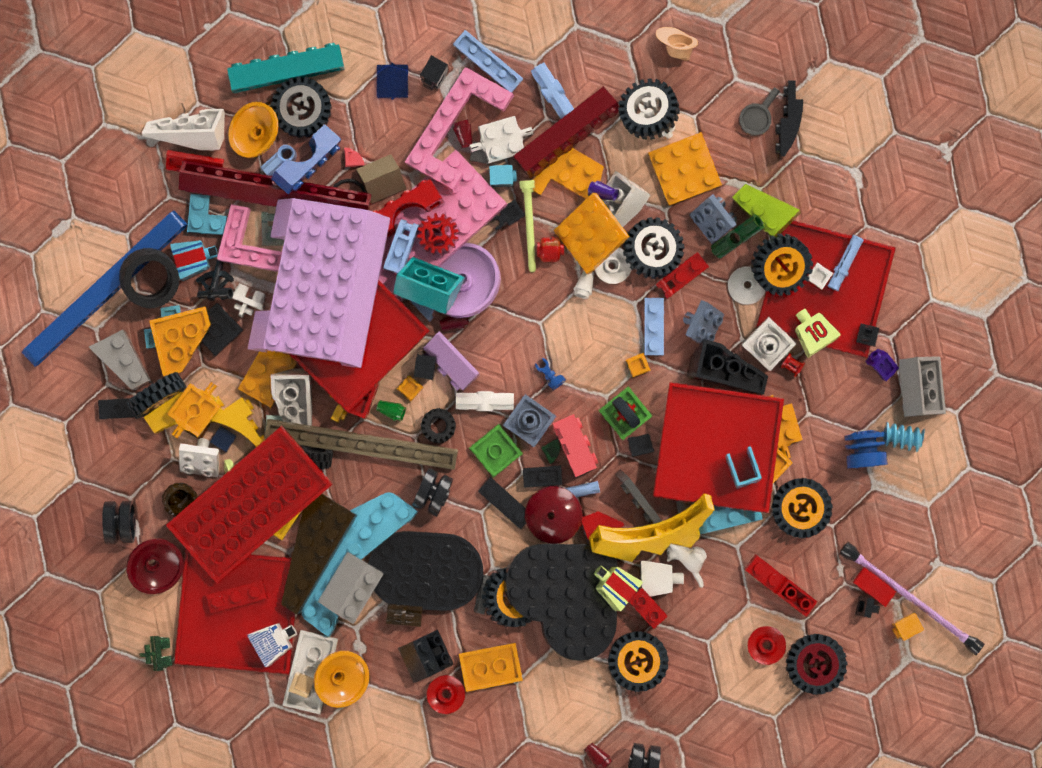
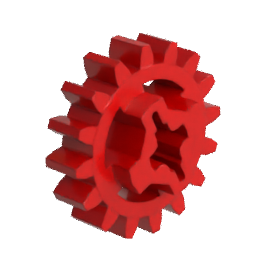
(434, 240)

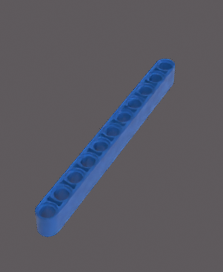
(99, 292)

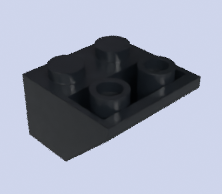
(425, 656)

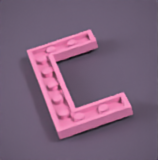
(421, 156)
(234, 252)

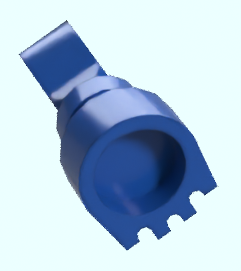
(555, 381)

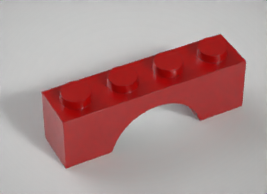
(423, 196)

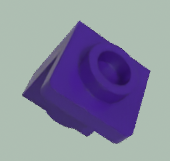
(882, 364)

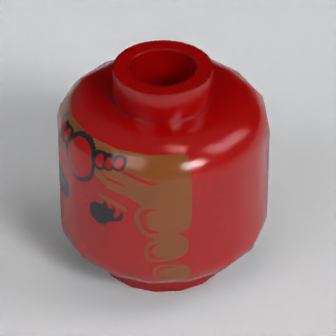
(550, 249)

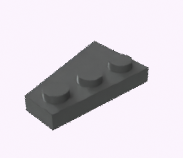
(638, 499)

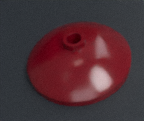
(566, 511)
(161, 574)

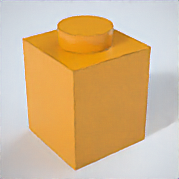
(907, 627)

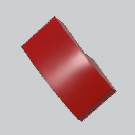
(874, 586)

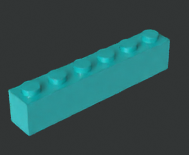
(280, 69)

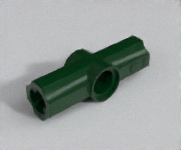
(745, 231)

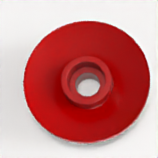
(774, 652)
(436, 699)

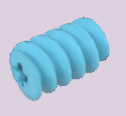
(903, 436)

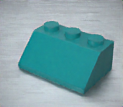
(428, 285)

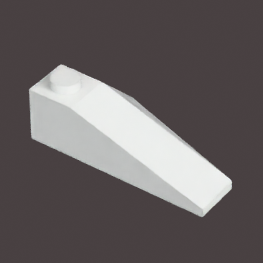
(197, 131)
(629, 198)
(293, 395)

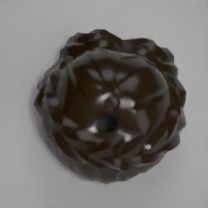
(178, 497)

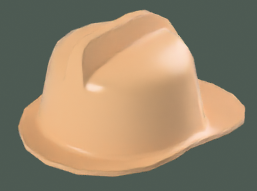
(677, 42)

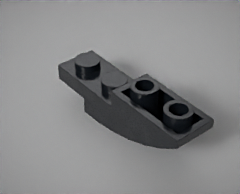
(789, 126)

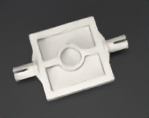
(501, 139)

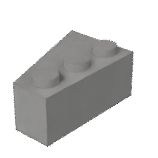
(122, 359)

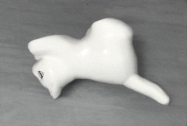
(690, 558)

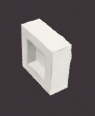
(819, 276)

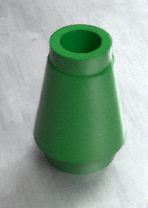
(392, 410)

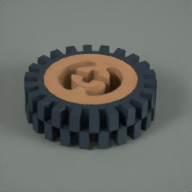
(156, 395)

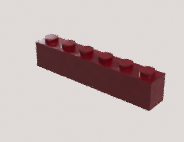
(567, 132)

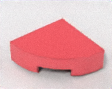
(352, 158)

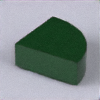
(551, 450)

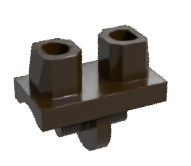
(404, 615)

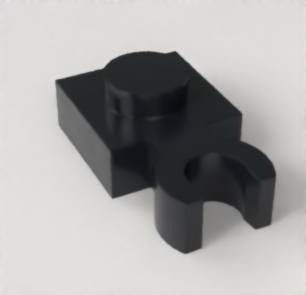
(510, 214)

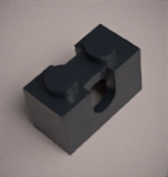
(434, 73)

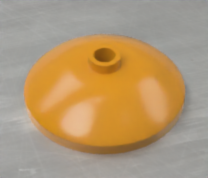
(247, 126)
(349, 684)

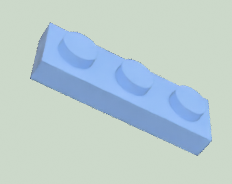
(654, 326)

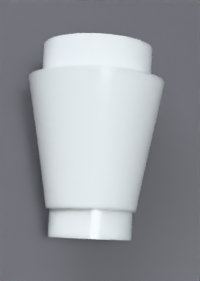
(584, 286)

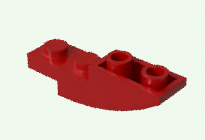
(780, 585)

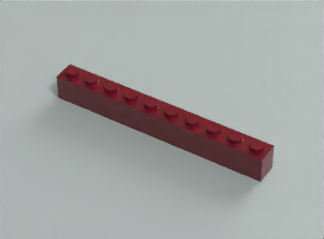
(261, 188)

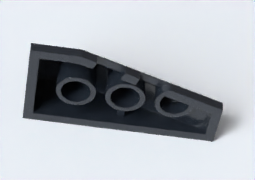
(720, 366)

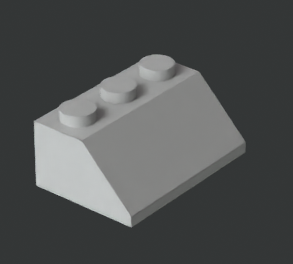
(922, 386)
(350, 587)

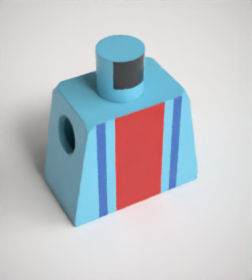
(192, 258)

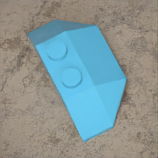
(728, 517)

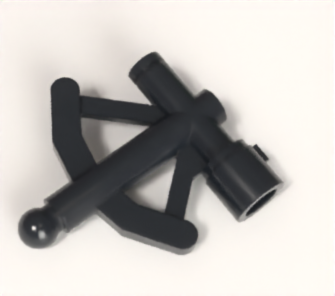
(214, 291)

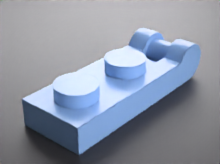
(401, 247)

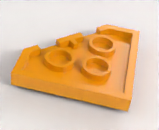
(179, 337)

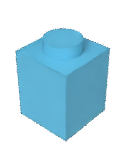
(502, 176)

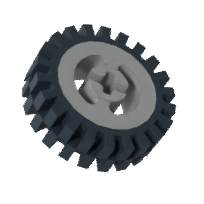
(310, 90)

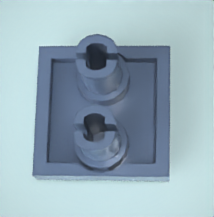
(713, 218)

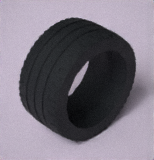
(162, 296)

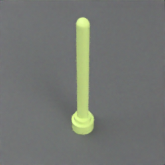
(527, 188)

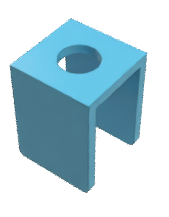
(754, 465)

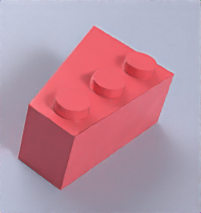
(575, 445)

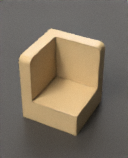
(301, 685)

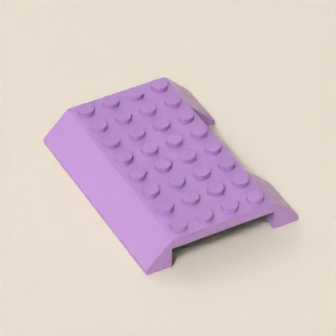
(322, 281)

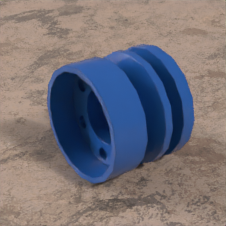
(865, 449)

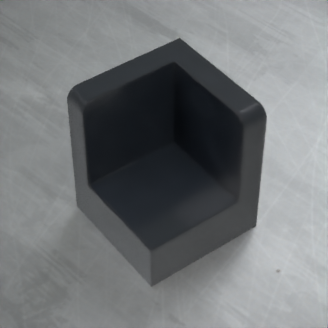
(425, 366)
(640, 445)

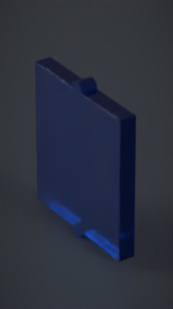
(392, 81)

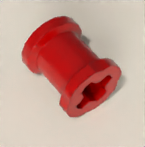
(795, 370)

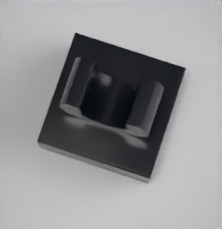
(868, 335)
(866, 607)

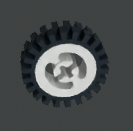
(646, 122)
(662, 234)

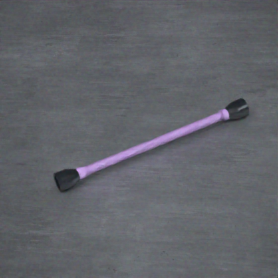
(972, 643)

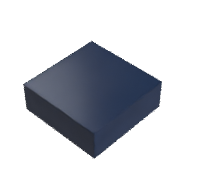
(223, 439)

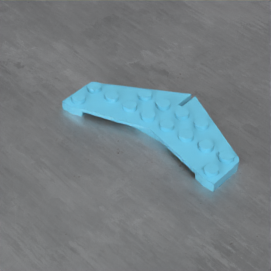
(373, 525)

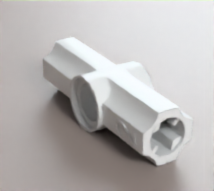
(485, 401)

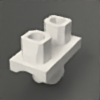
(256, 302)

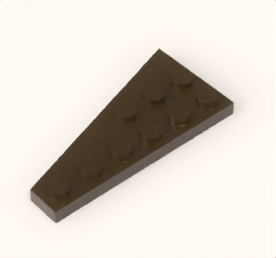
(318, 538)

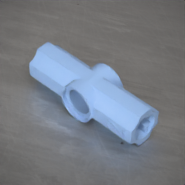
(552, 90)

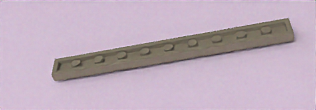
(366, 444)

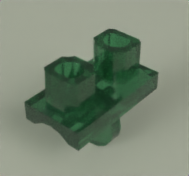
(158, 660)

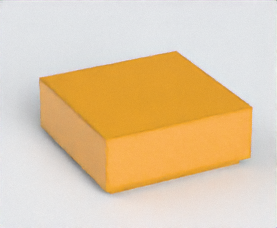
(638, 365)
(410, 388)

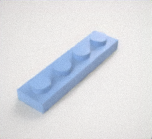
(487, 61)

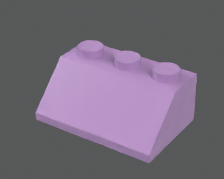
(451, 362)

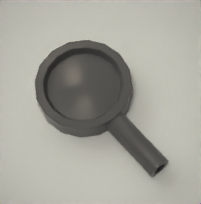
(756, 118)

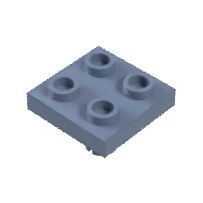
(704, 322)
(529, 420)

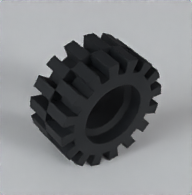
(438, 437)
(319, 456)

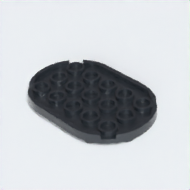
(427, 570)

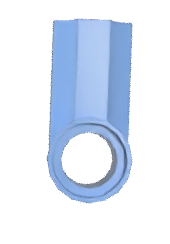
(277, 160)

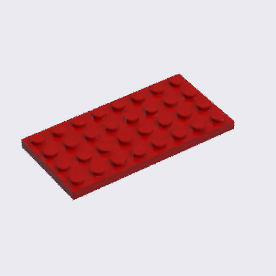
(249, 504)

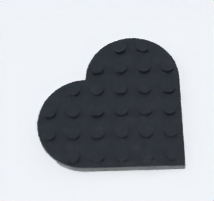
(560, 591)

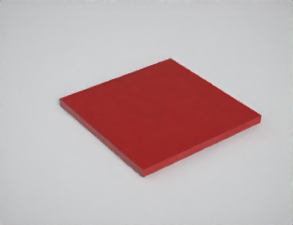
(857, 298)
(389, 339)
(698, 434)
(222, 637)

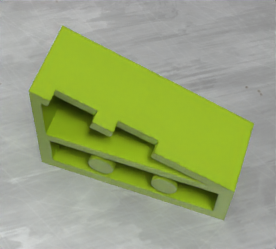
(773, 212)

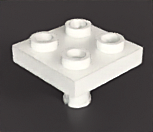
(769, 343)
(199, 459)

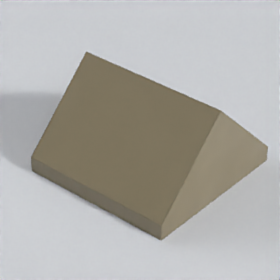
(381, 178)

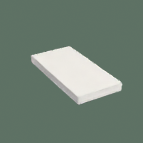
(308, 655)

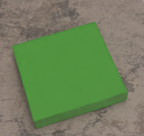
(496, 450)

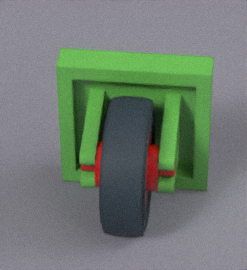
(625, 413)

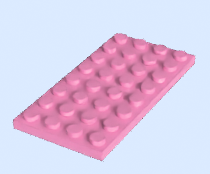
(469, 206)

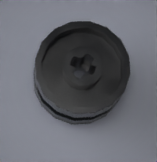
(432, 492)
(119, 522)
(638, 760)

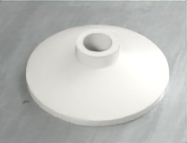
(620, 271)
(739, 292)

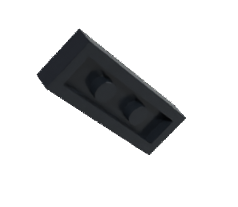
(504, 502)

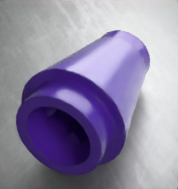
(603, 191)

